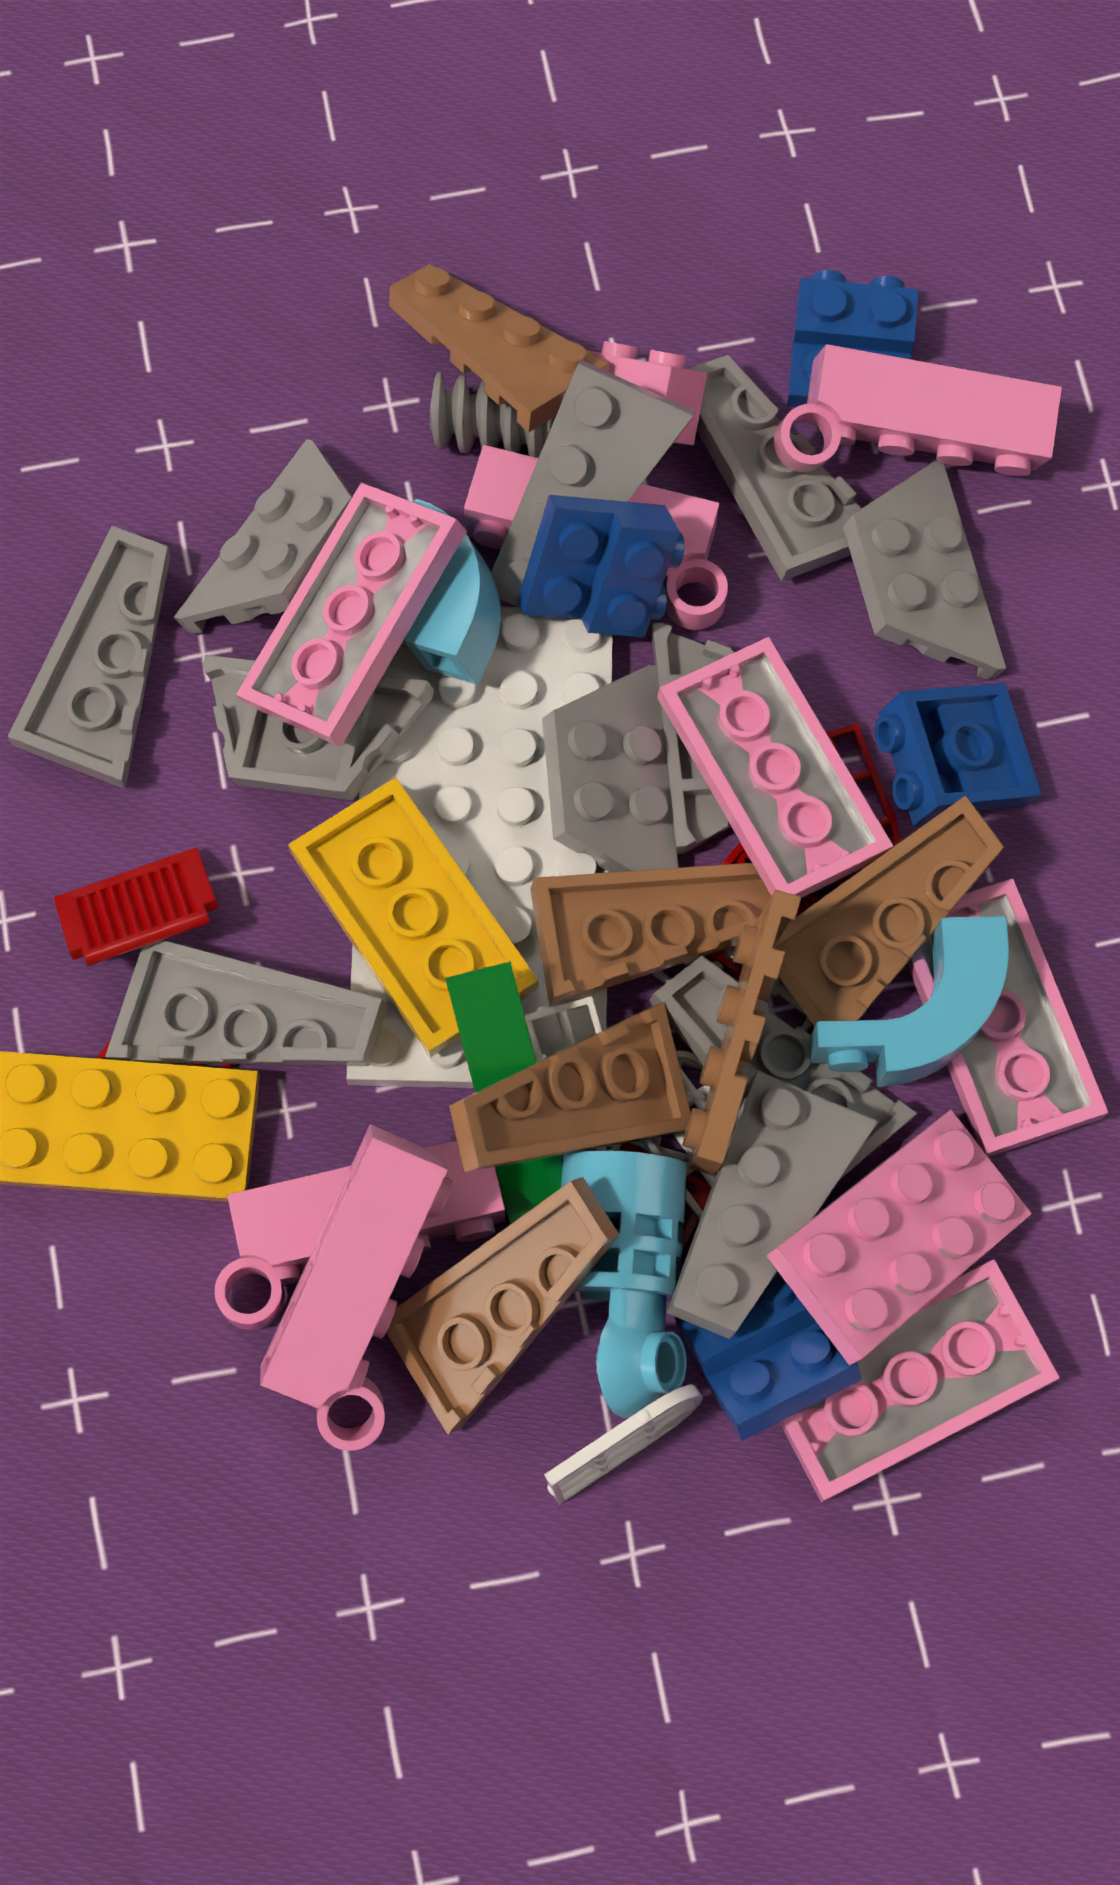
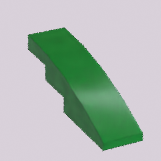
(496, 1047)

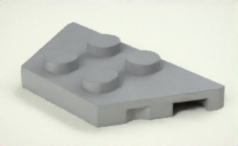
(274, 546)
(922, 573)
(284, 758)
(612, 775)
(694, 807)

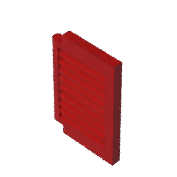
(136, 907)

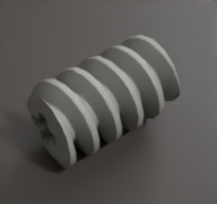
(479, 417)

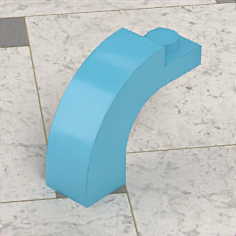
(460, 618)
(968, 980)

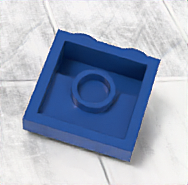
(848, 315)
(602, 564)
(956, 746)
(771, 1363)

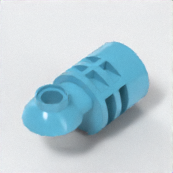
(637, 1272)

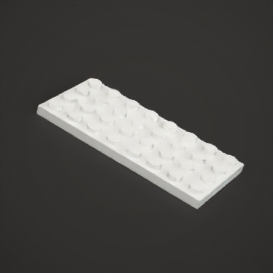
(483, 788)

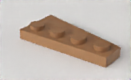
(504, 348)
(638, 922)
(874, 923)
(584, 1098)
(711, 1128)
(492, 1304)

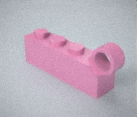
(924, 409)
(501, 483)
(283, 1221)
(350, 1281)

